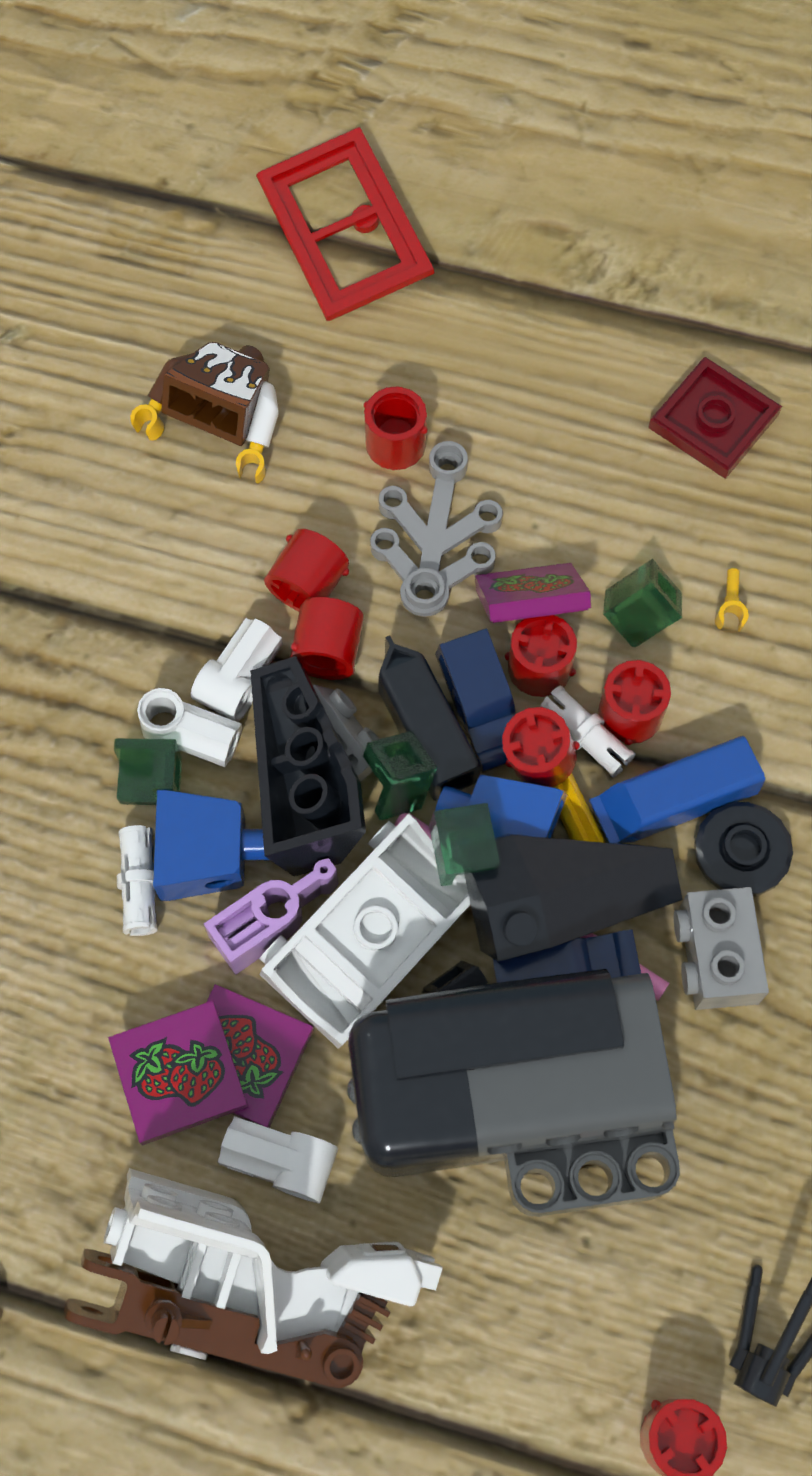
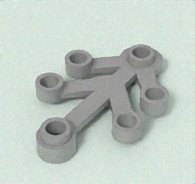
(435, 537)

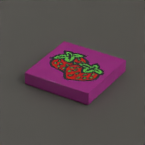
(532, 592)
(264, 1051)
(177, 1073)

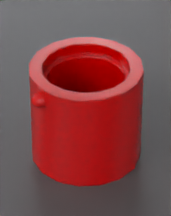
(395, 428)
(306, 568)
(327, 637)
(541, 655)
(634, 701)
(539, 747)
(683, 1438)

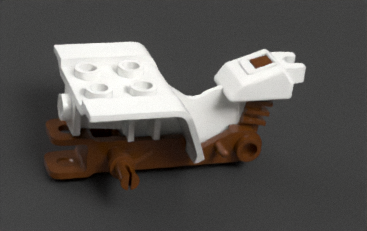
(210, 1285)

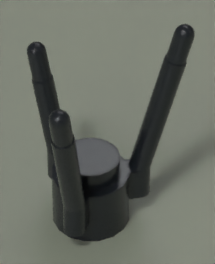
(767, 1370)

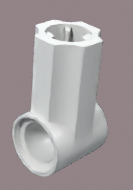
(227, 682)
(194, 728)
(292, 1162)

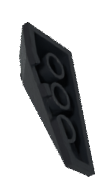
(304, 775)
(564, 890)

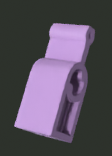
(245, 928)

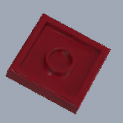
(715, 417)

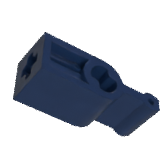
(478, 693)
(610, 951)

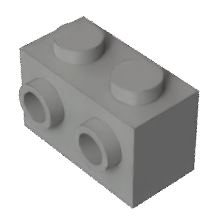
(721, 948)

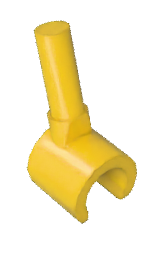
(732, 602)

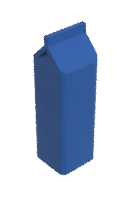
(678, 791)

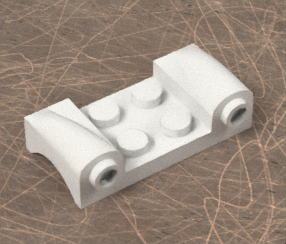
(366, 932)

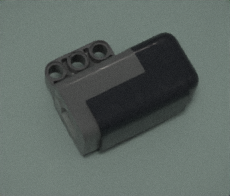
(520, 1076)

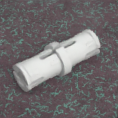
(590, 732)
(137, 881)

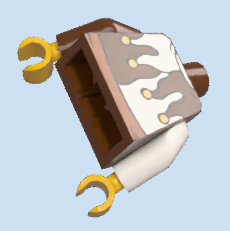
(220, 394)

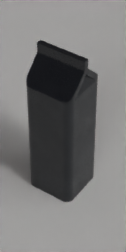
(421, 707)

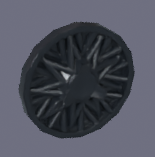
(743, 848)

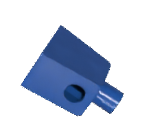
(512, 805)
(201, 845)

